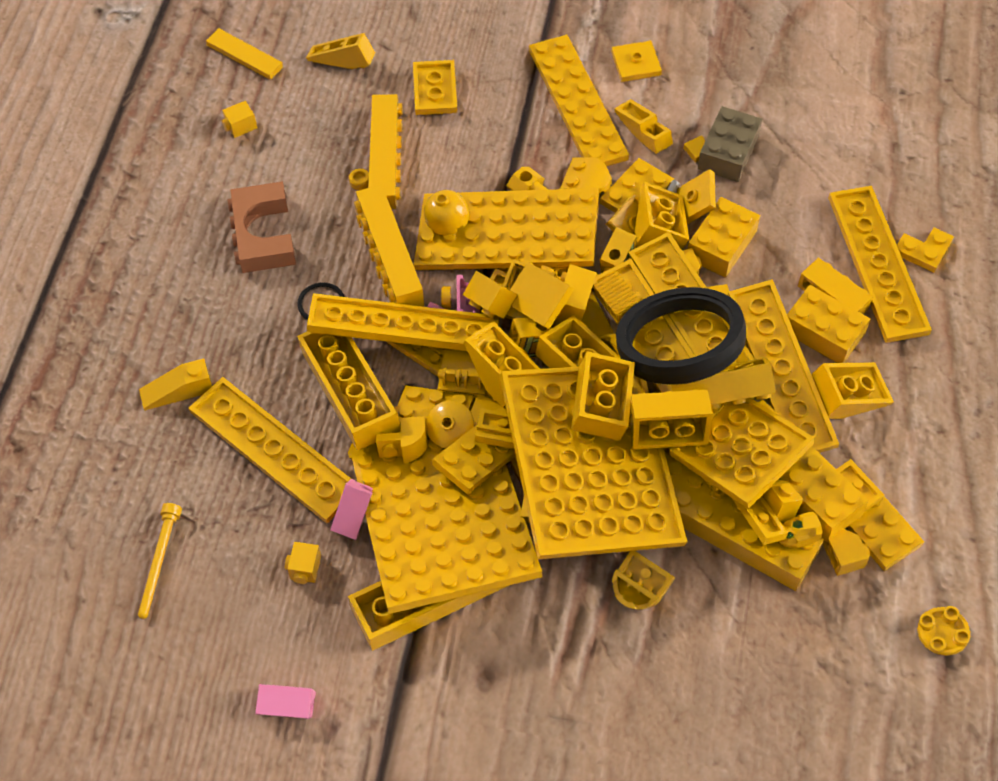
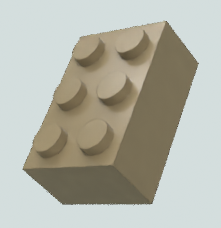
(730, 143)

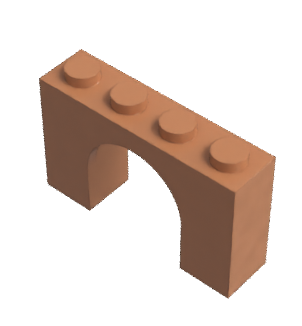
(259, 252)

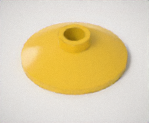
(461, 423)

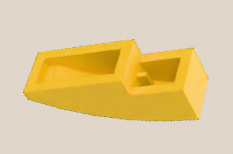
(644, 126)

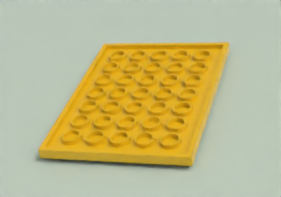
(581, 487)
(436, 538)

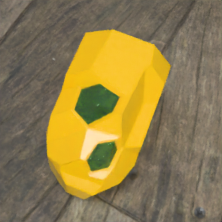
(802, 530)

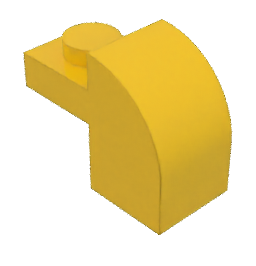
(409, 443)

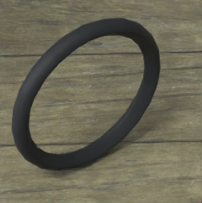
(315, 285)

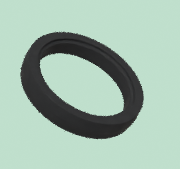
(689, 369)

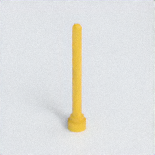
(170, 514)

